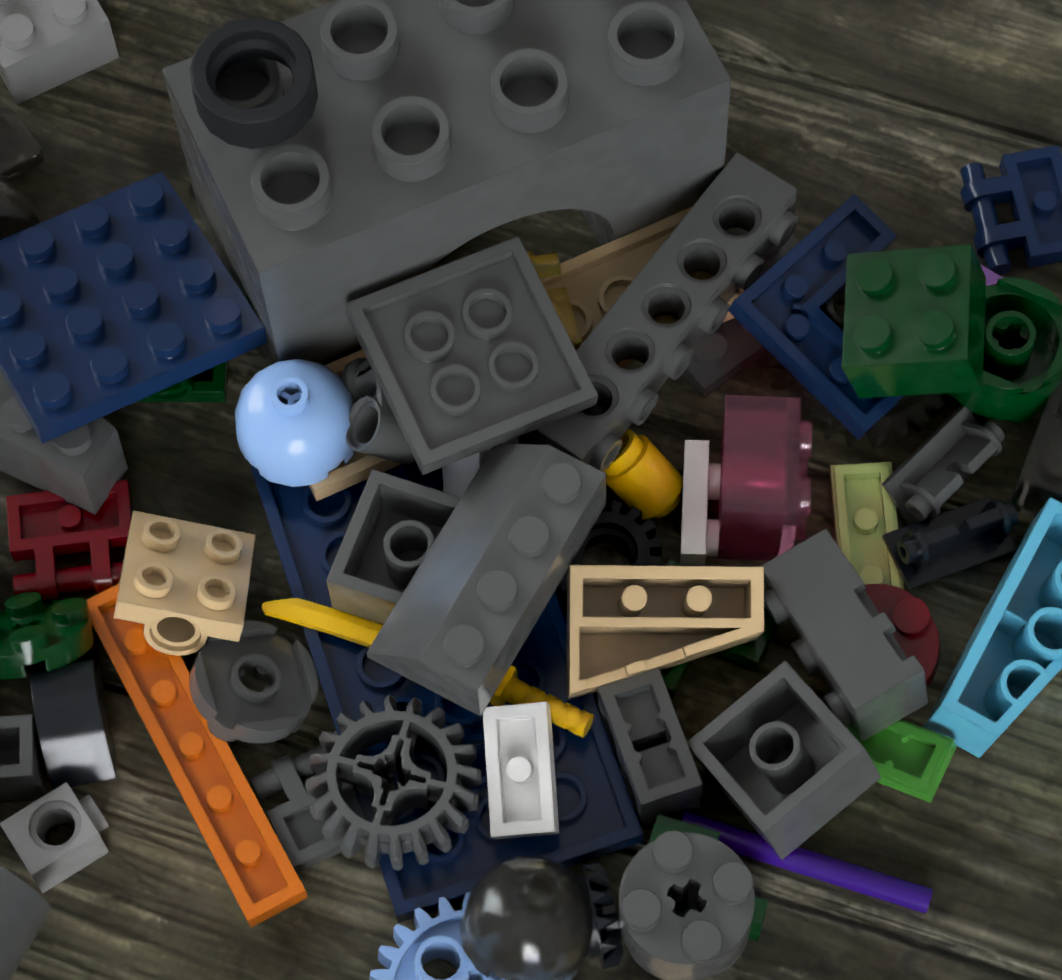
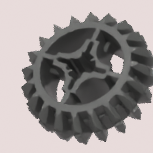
(346, 765)

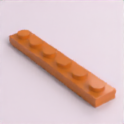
(201, 768)

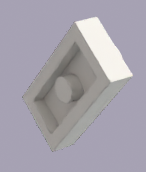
(700, 484)
(520, 770)

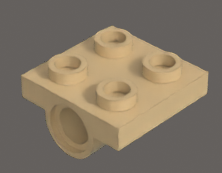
(184, 582)

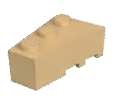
(655, 618)

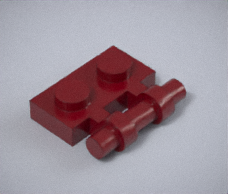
(48, 526)

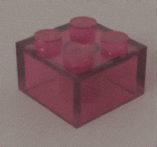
(763, 477)

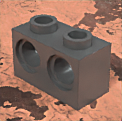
(650, 747)

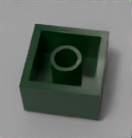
(914, 321)

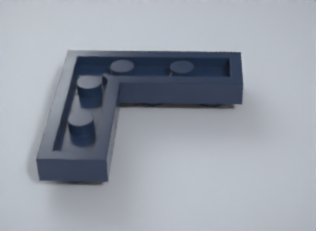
(787, 315)

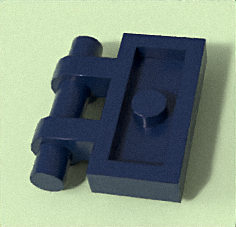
(1034, 189)

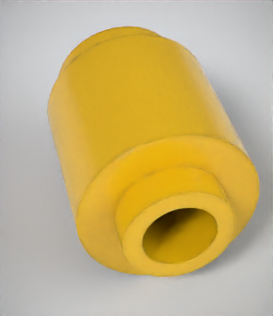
(644, 477)

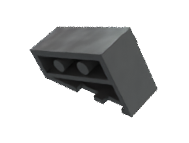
(843, 636)

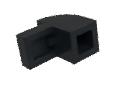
(73, 722)

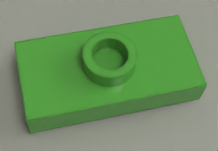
(909, 757)

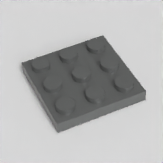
(471, 355)

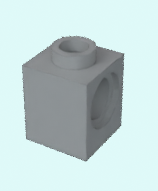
(30, 828)

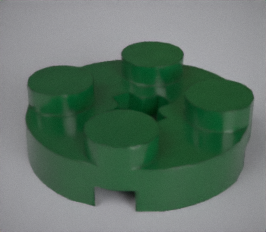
(42, 631)

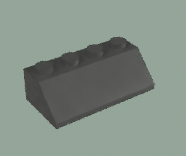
(491, 572)

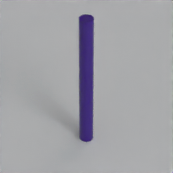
(820, 866)

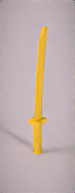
(365, 631)

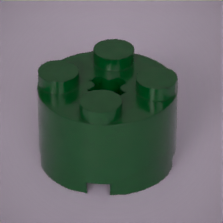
(1019, 351)

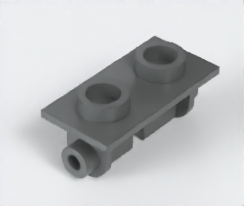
(941, 465)

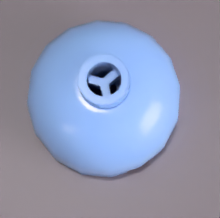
(294, 422)

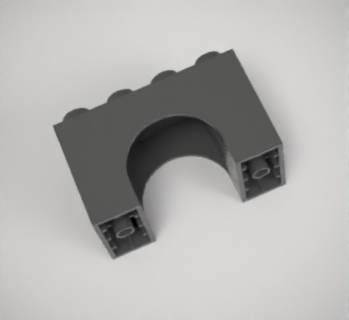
(441, 130)

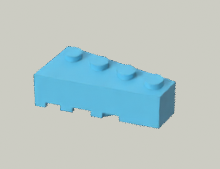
(1013, 645)

